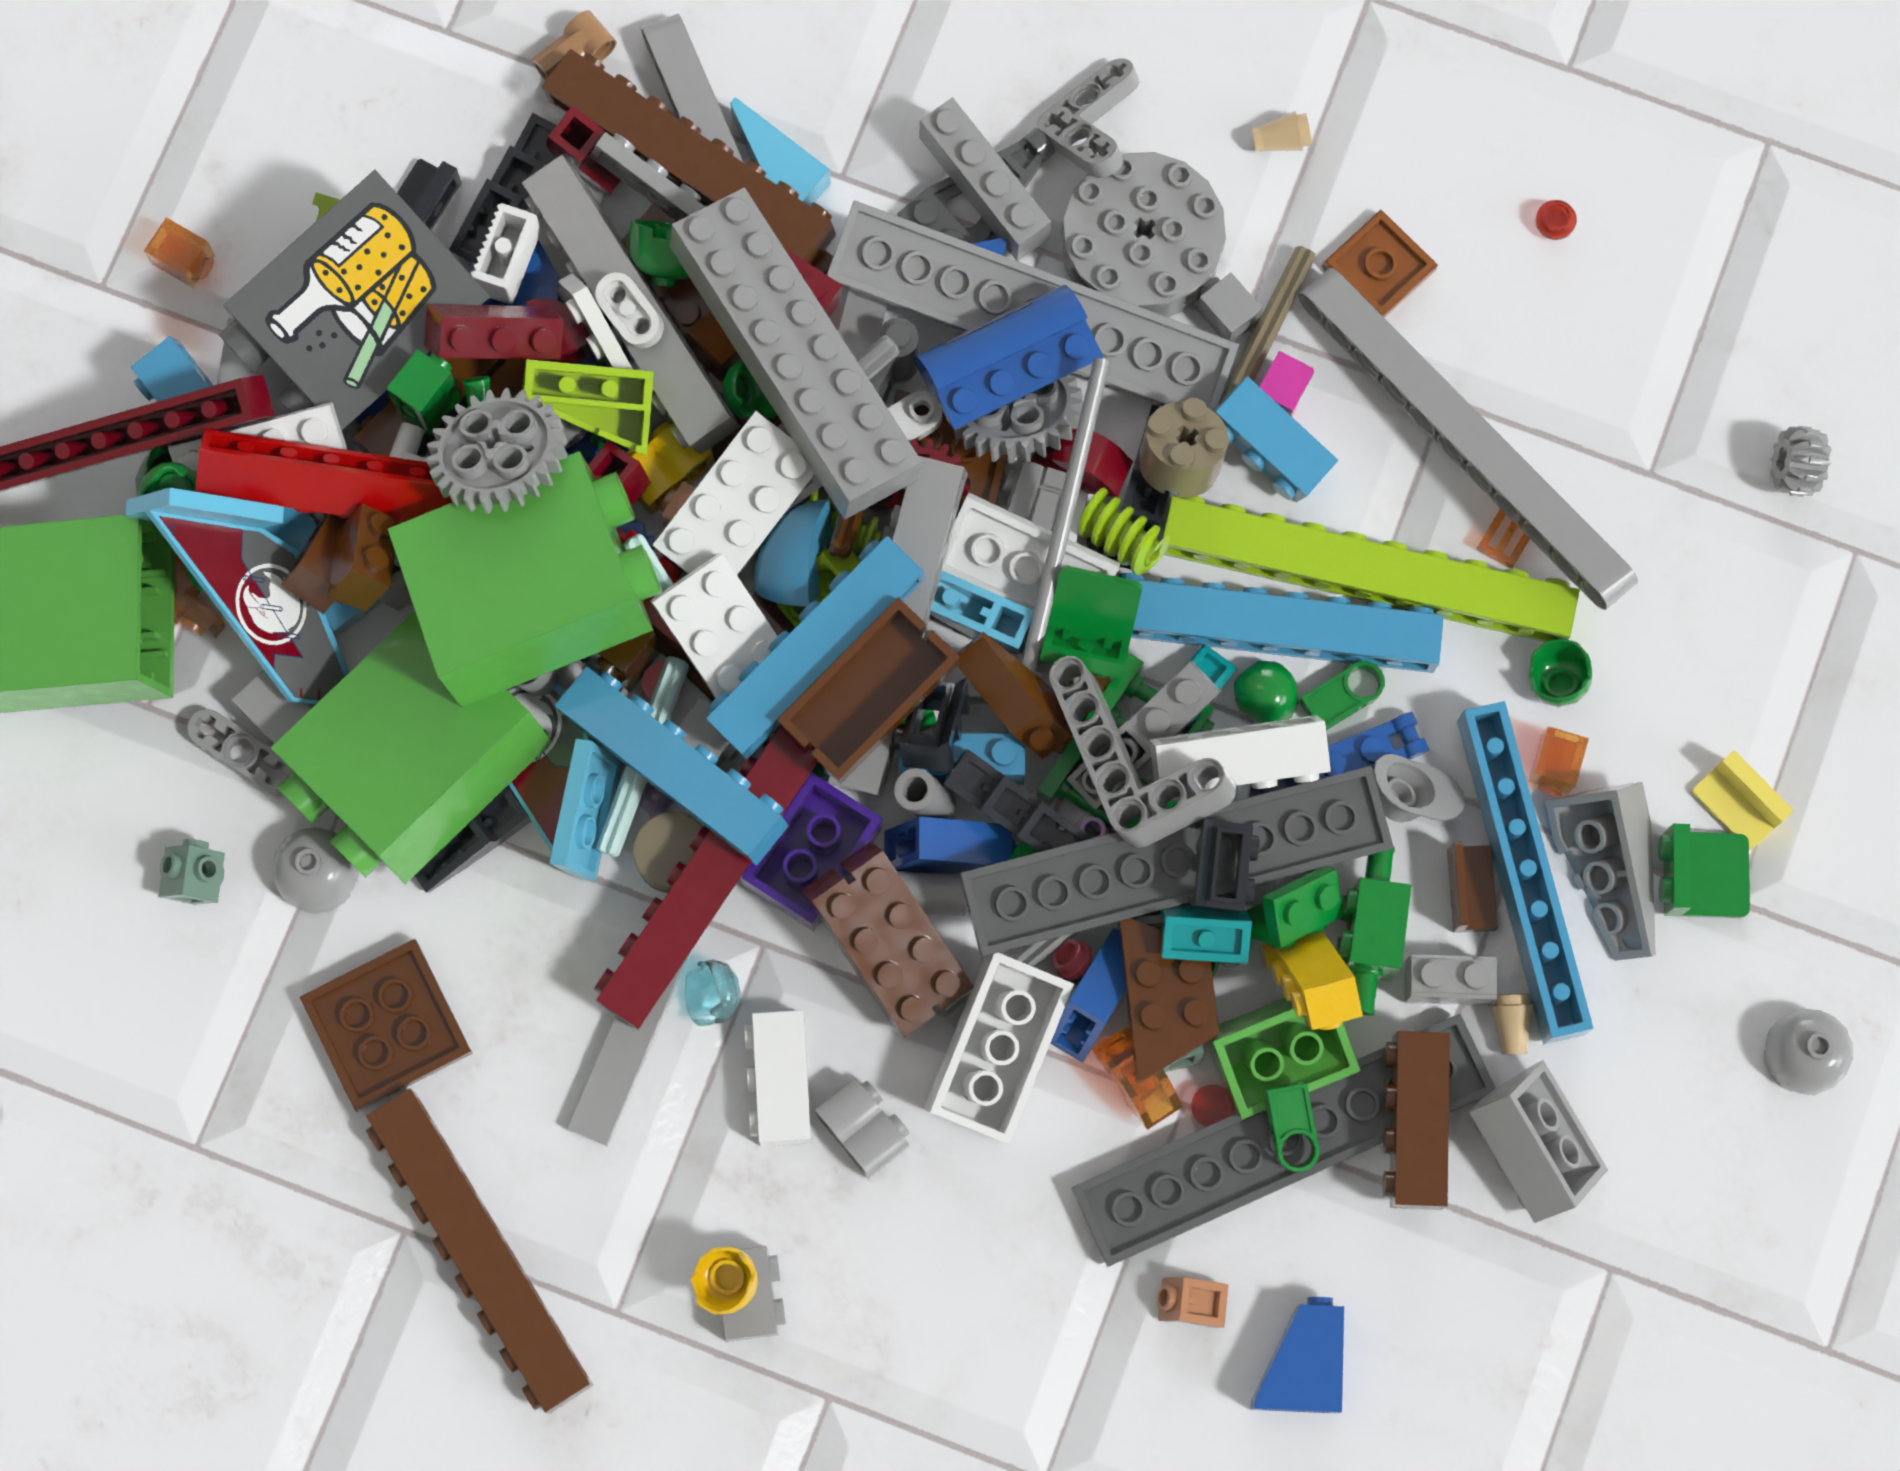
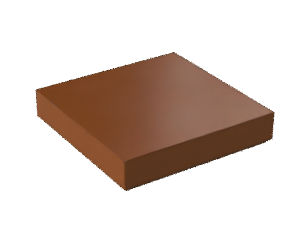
(1382, 263)

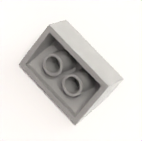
(1539, 1142)

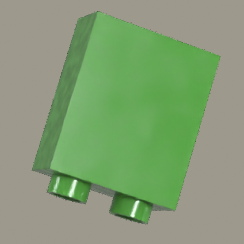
(527, 584)
(85, 613)
(403, 756)

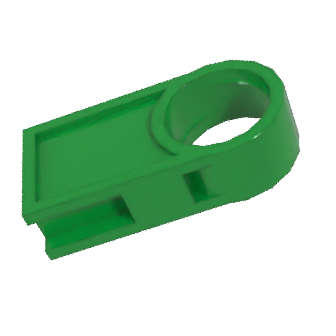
(1334, 699)
(1290, 1114)

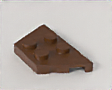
(1167, 1000)

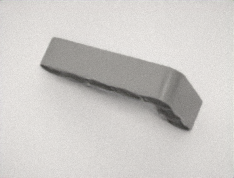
(1117, 766)

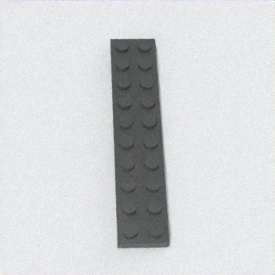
(1112, 881)
(1235, 1159)

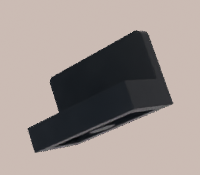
(430, 190)

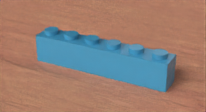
(800, 658)
(672, 765)

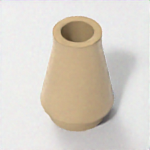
(1283, 134)
(1513, 1021)

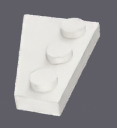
(585, 310)

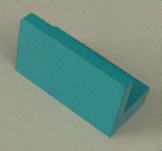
(1205, 935)

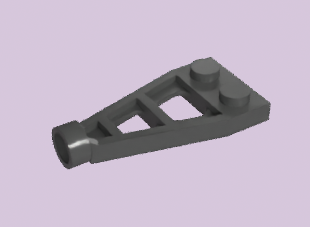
(930, 206)

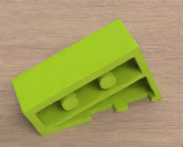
(596, 398)

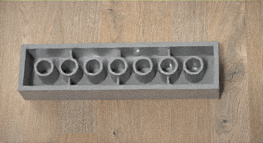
(794, 353)

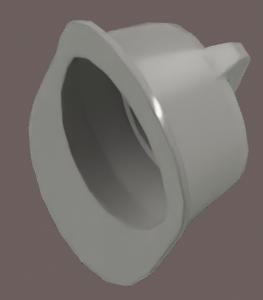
(1416, 790)

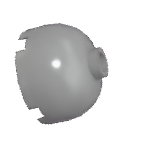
(312, 871)
(1808, 1051)

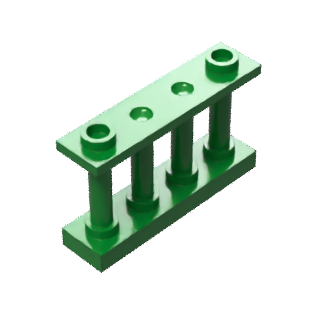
(1131, 685)

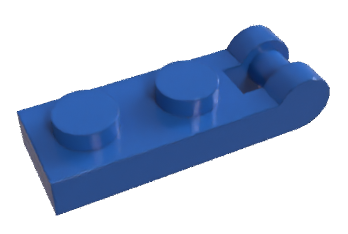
(1367, 747)

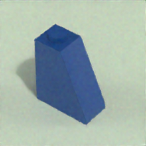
(946, 845)
(1092, 1001)
(1306, 1363)

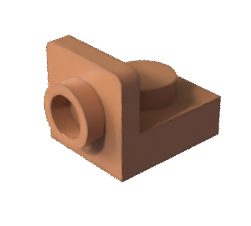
(1192, 1301)

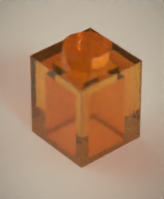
(180, 253)
(1558, 761)

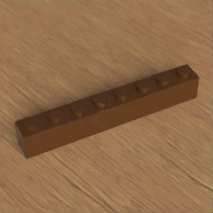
(685, 153)
(479, 1251)

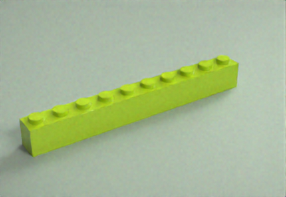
(1370, 570)

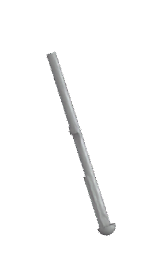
(1065, 513)

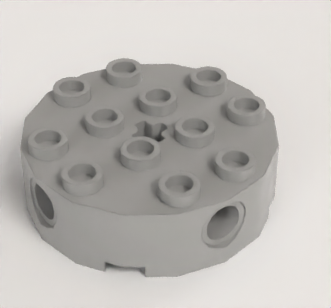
(1154, 199)

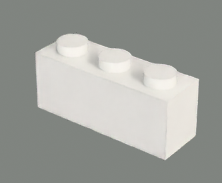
(779, 1078)

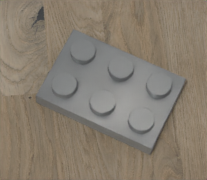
(645, 177)

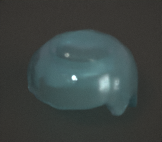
(711, 993)

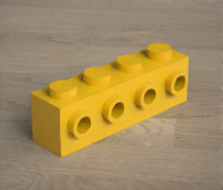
(1315, 981)

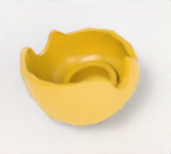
(724, 1280)

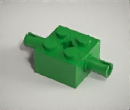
(1374, 928)

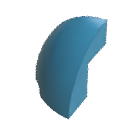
(787, 558)

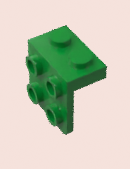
(1092, 620)
(1704, 873)
(1297, 909)

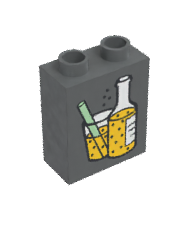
(347, 301)

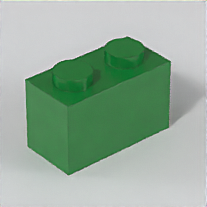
(424, 391)

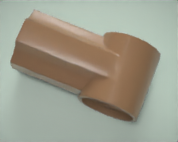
(582, 35)

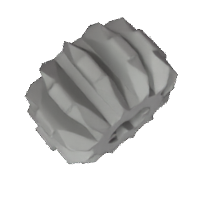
(1800, 461)

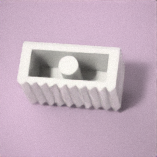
(506, 252)

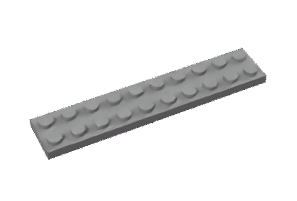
(972, 285)

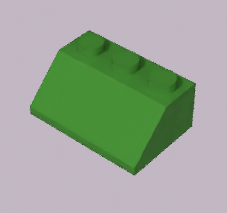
(1274, 1050)

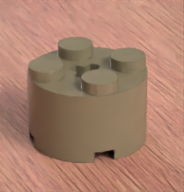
(1183, 448)

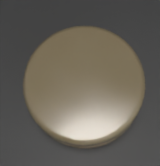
(661, 845)

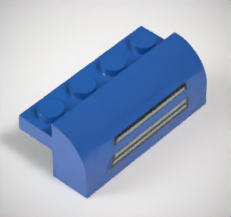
(1009, 356)

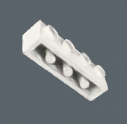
(1250, 752)

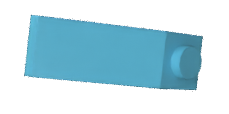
(780, 155)
(979, 611)

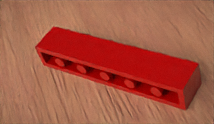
(314, 477)

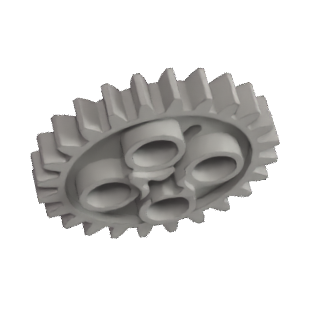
(1035, 423)
(497, 451)

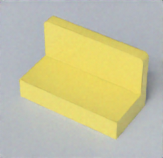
(1741, 799)

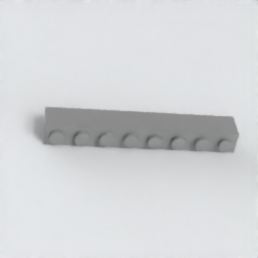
(596, 250)
(924, 533)

